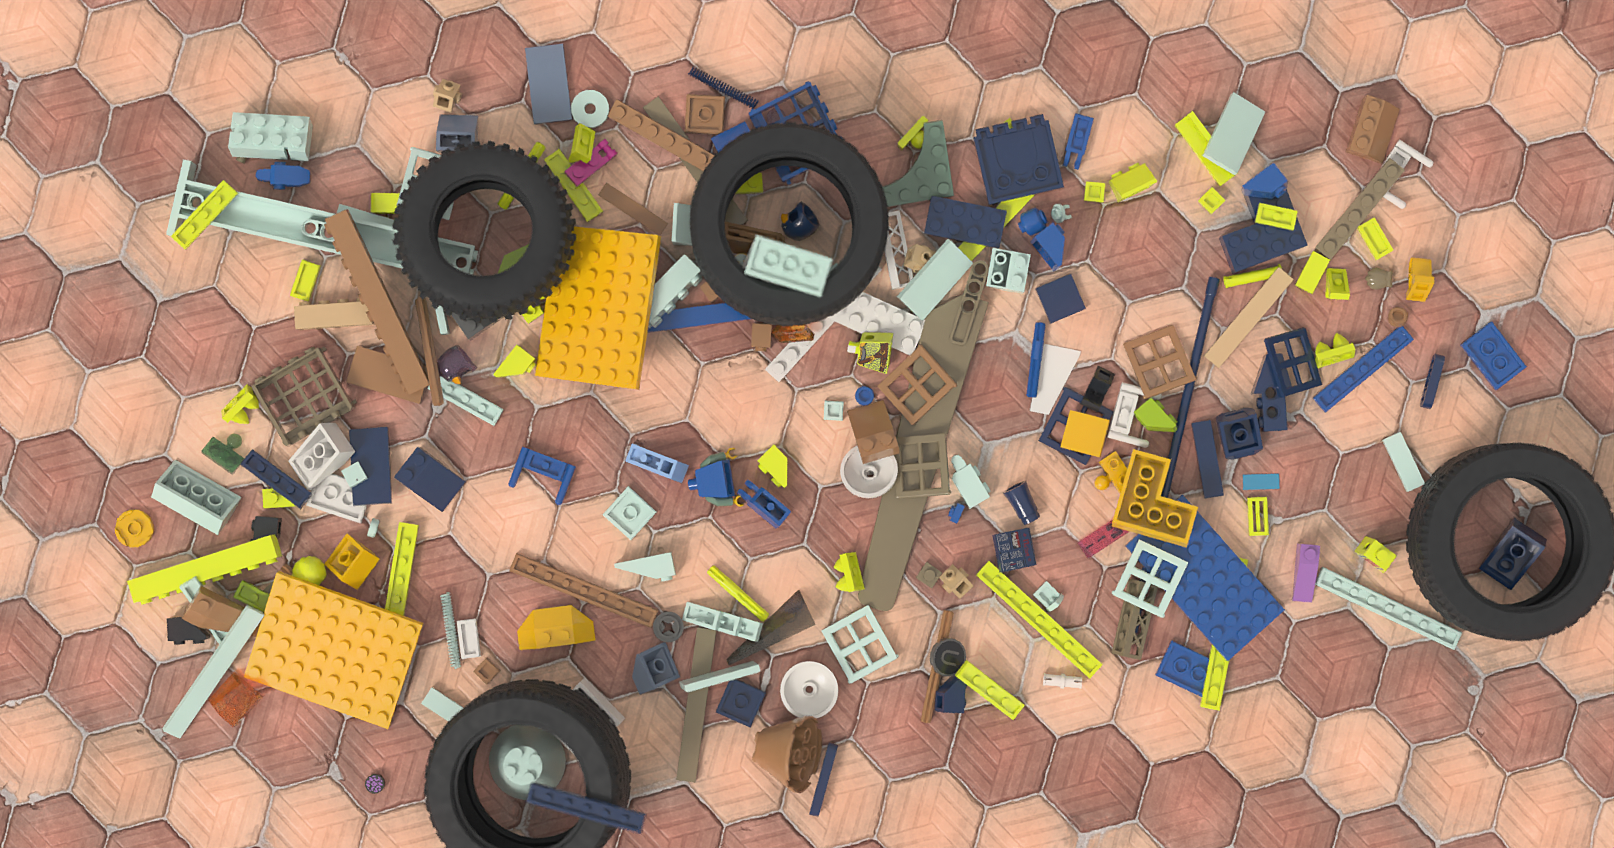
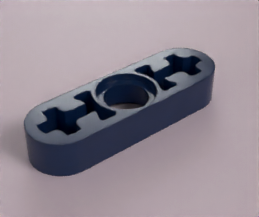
(1432, 381)

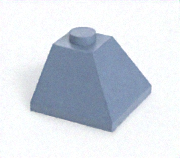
(654, 668)

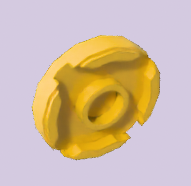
(134, 528)

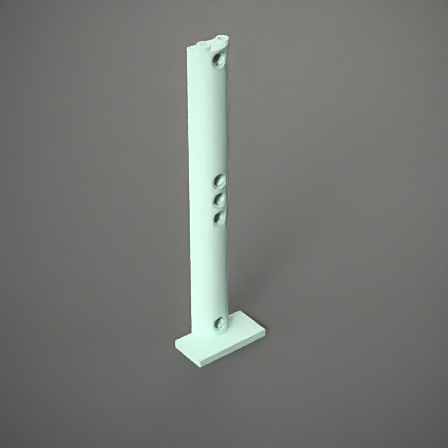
(289, 223)

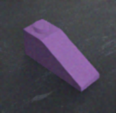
(1305, 572)

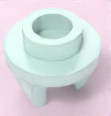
(1058, 213)

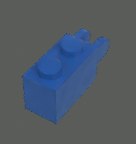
(765, 505)

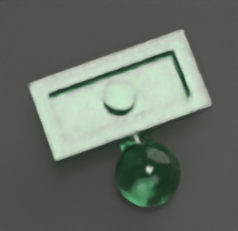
(223, 454)

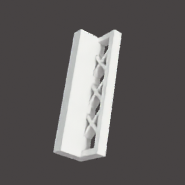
(890, 256)

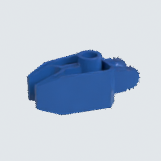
(284, 176)

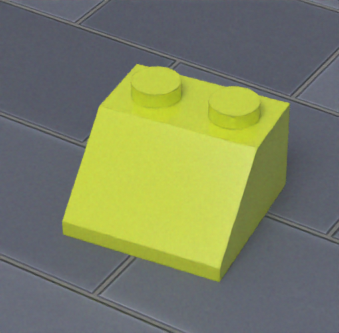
(1131, 182)

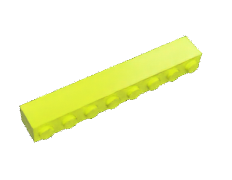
(205, 568)

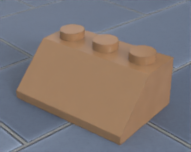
(1372, 129)

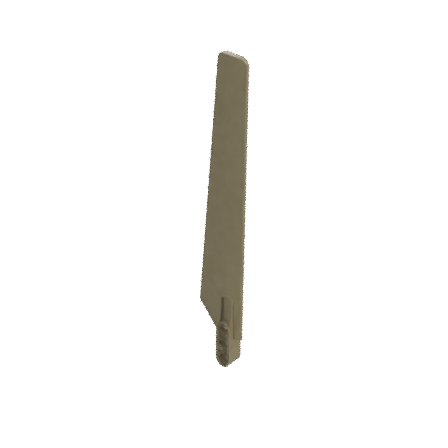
(950, 339)

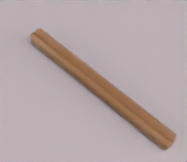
(429, 351)
(935, 677)

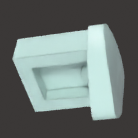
(1048, 596)

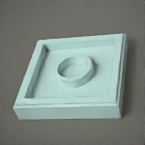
(629, 513)

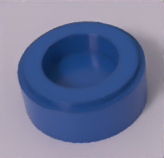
(864, 395)

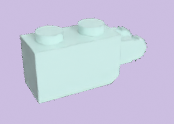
(968, 482)

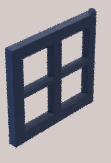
(1292, 362)
(1057, 416)

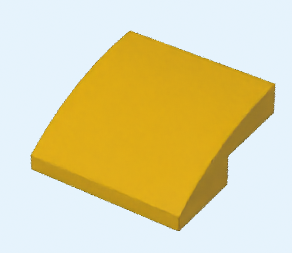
(1085, 433)

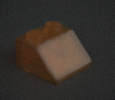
(234, 699)

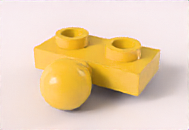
(1115, 472)

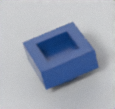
(955, 512)

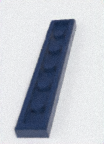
(586, 807)

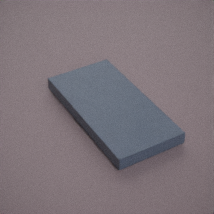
(548, 84)

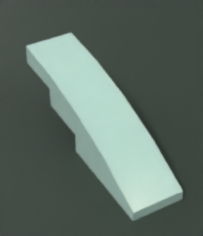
(722, 621)

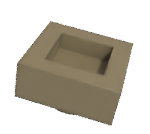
(929, 575)

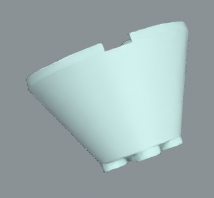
(526, 756)

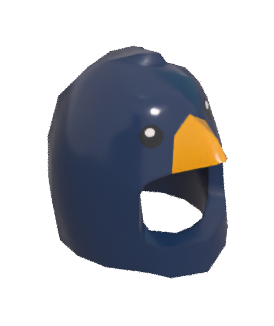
(799, 222)

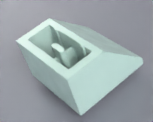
(1008, 270)

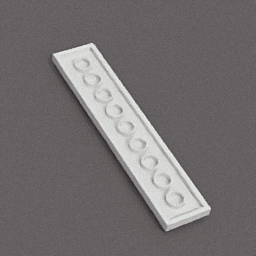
(875, 315)

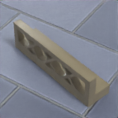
(1131, 618)

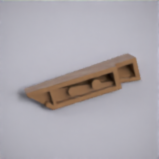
(741, 237)

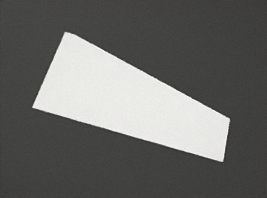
(1054, 372)

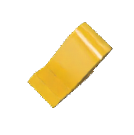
(1419, 279)

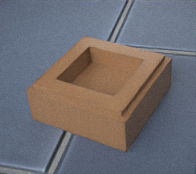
(486, 671)

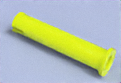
(1249, 277)

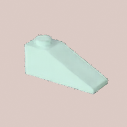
(653, 566)

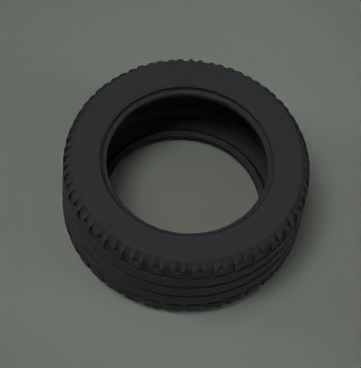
(788, 146)
(1587, 553)
(533, 703)

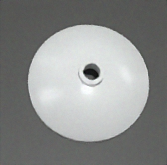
(855, 474)
(812, 704)

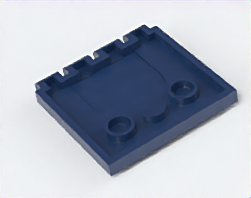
(1017, 159)

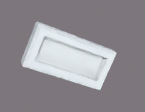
(469, 638)

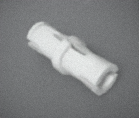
(1062, 681)

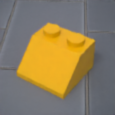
(351, 561)

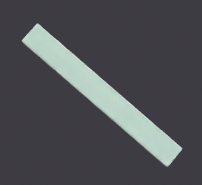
(1388, 608)
(213, 671)

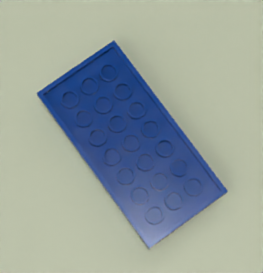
(1215, 587)

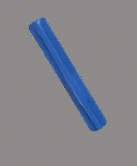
(1036, 358)

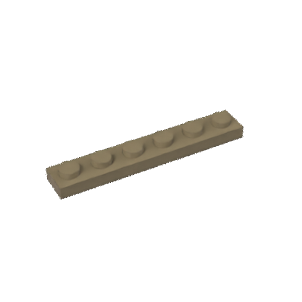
(1360, 208)

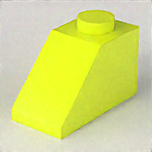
(516, 363)

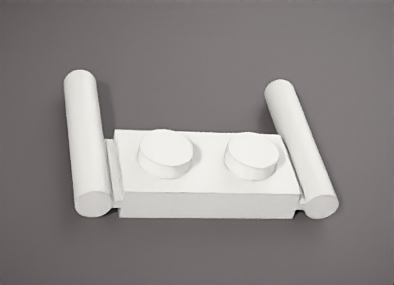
(1401, 155)
(1124, 414)

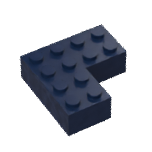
(1260, 241)

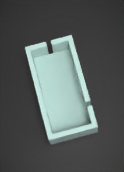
(269, 136)
(672, 287)

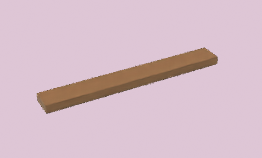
(583, 590)

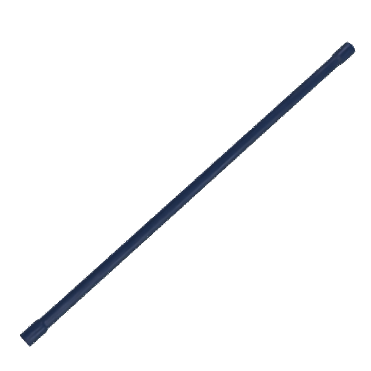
(1210, 294)

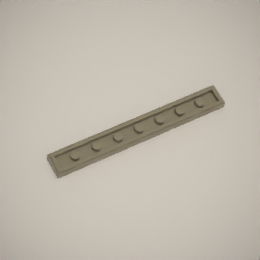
(659, 113)
(696, 707)

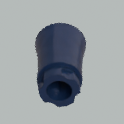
(1022, 502)

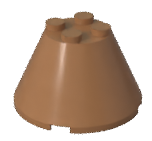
(790, 751)

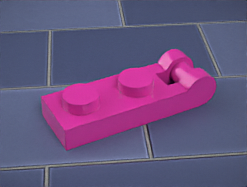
(581, 171)

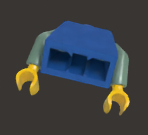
(715, 480)

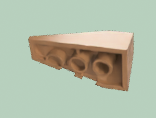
(213, 611)

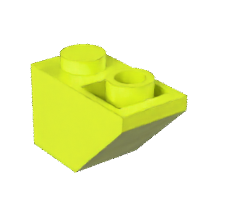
(776, 464)

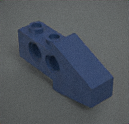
(1264, 380)

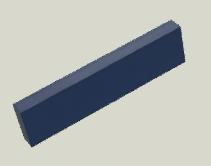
(1207, 459)
(276, 479)

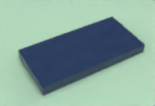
(373, 454)

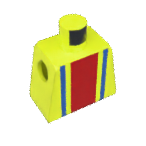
(1375, 554)

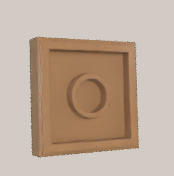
(704, 114)

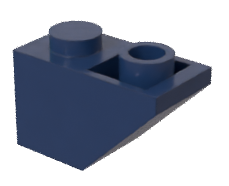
(951, 696)

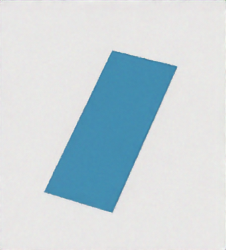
(1260, 481)

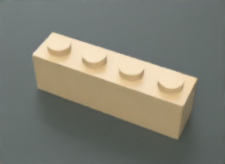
(330, 315)

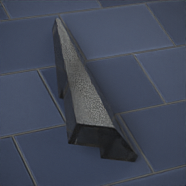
(785, 622)

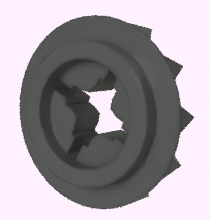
(658, 627)

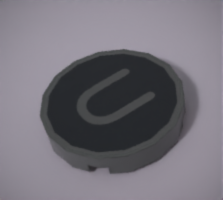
(947, 656)

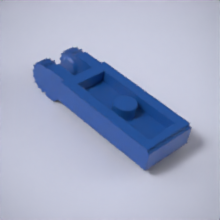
(1078, 138)

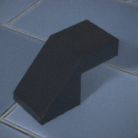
(1097, 388)

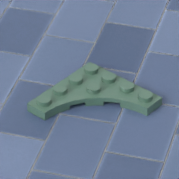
(928, 174)

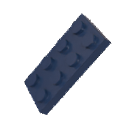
(965, 222)

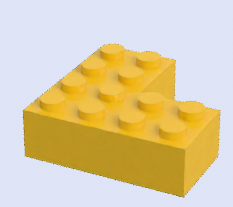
(1143, 508)

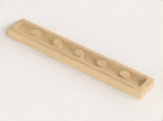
(1248, 317)

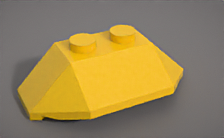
(555, 628)

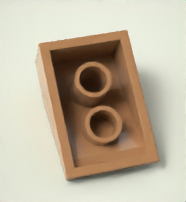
(873, 432)

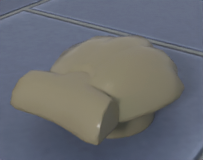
(1379, 278)

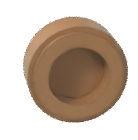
(1397, 317)

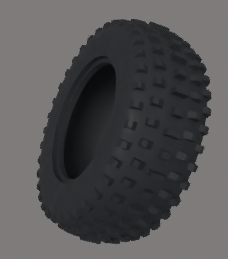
(472, 170)

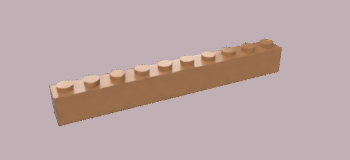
(378, 301)

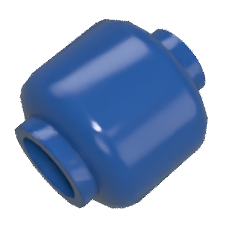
(1032, 221)

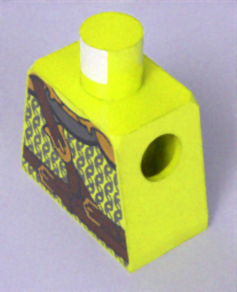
(873, 350)

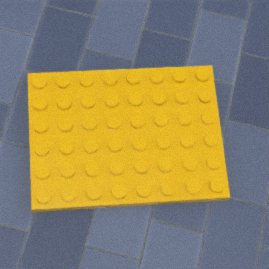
(600, 310)
(333, 650)

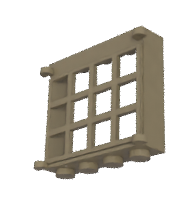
(325, 417)

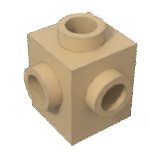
(446, 95)
(917, 257)
(953, 578)

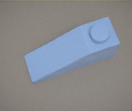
(657, 463)

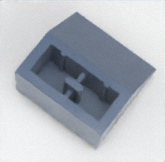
(456, 130)

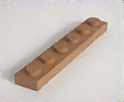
(660, 135)

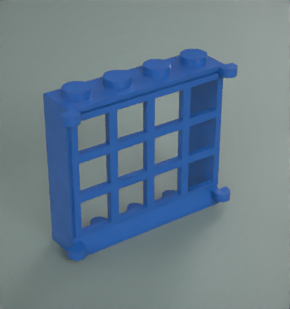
(758, 120)

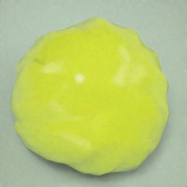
(310, 570)

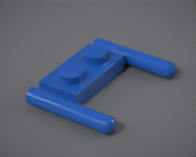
(546, 466)

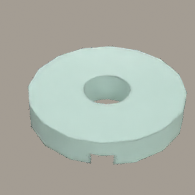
(590, 97)

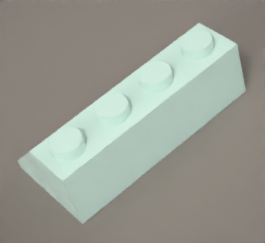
(195, 497)

